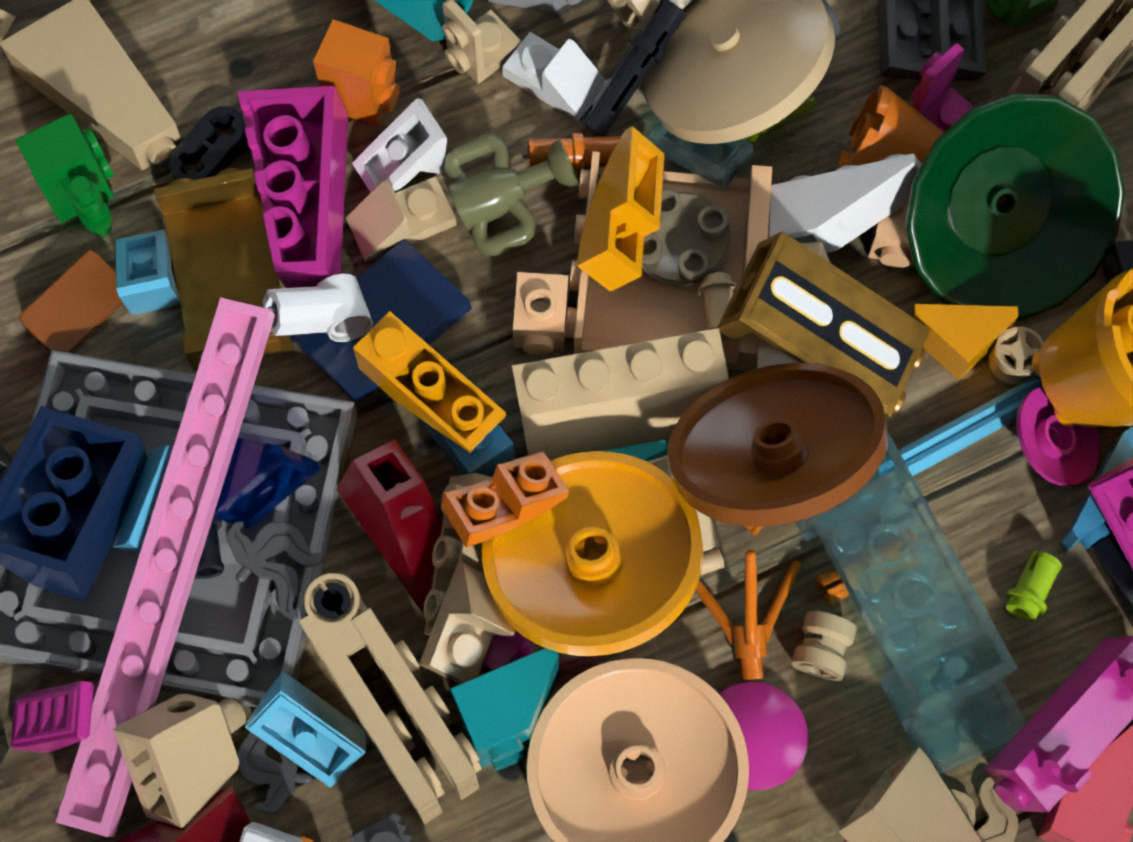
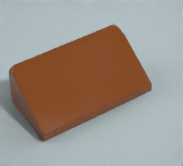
(73, 305)

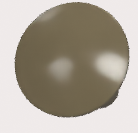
(689, 241)

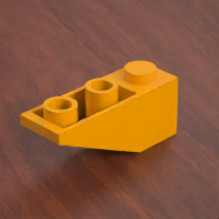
(426, 383)

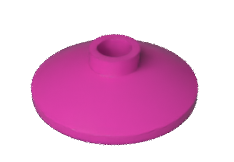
(1054, 450)

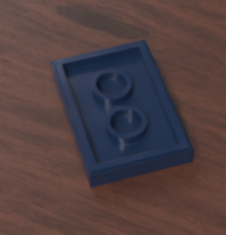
(395, 283)

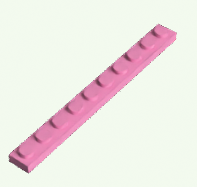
(167, 562)

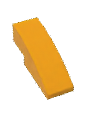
(623, 212)

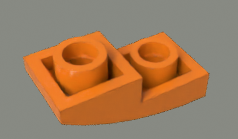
(513, 497)

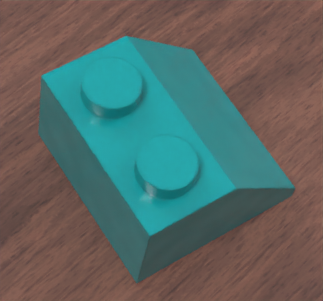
(505, 706)

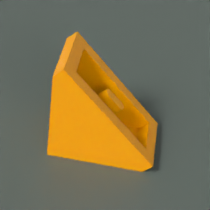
(963, 333)

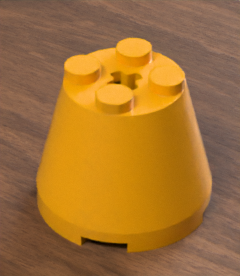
(1090, 360)

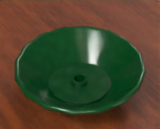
(1057, 212)

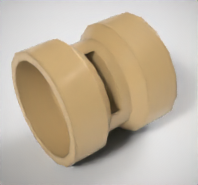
(824, 645)

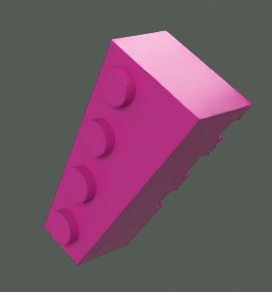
(300, 174)

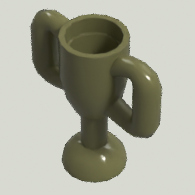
(501, 190)

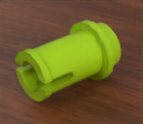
(1033, 586)

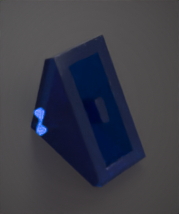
(260, 480)

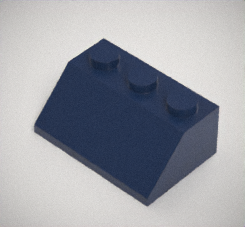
(66, 500)

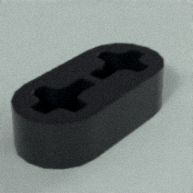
(205, 146)

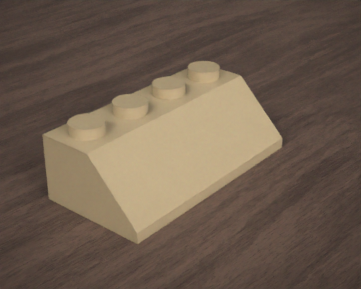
(615, 393)

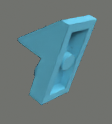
(145, 273)

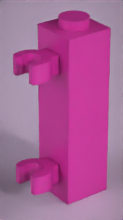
(1068, 731)

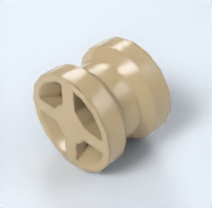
(1020, 345)

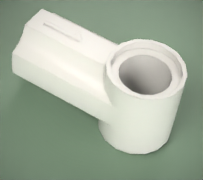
(329, 307)

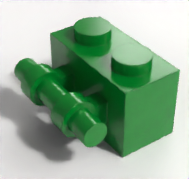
(70, 172)

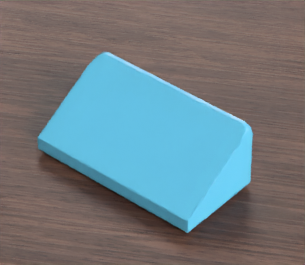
(139, 512)
(307, 730)

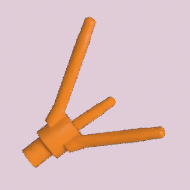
(751, 638)

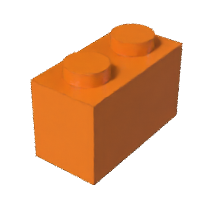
(360, 70)

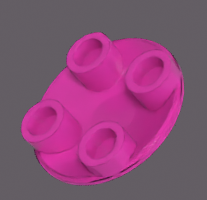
(772, 732)

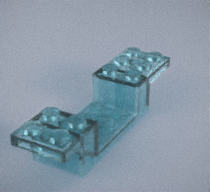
(923, 617)

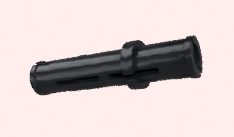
(638, 59)

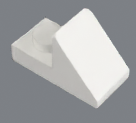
(555, 76)
(404, 149)

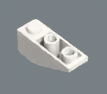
(841, 202)

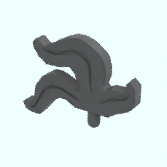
(270, 542)
(263, 771)

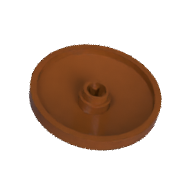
(778, 444)

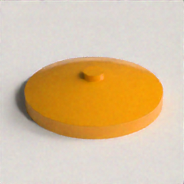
(603, 562)

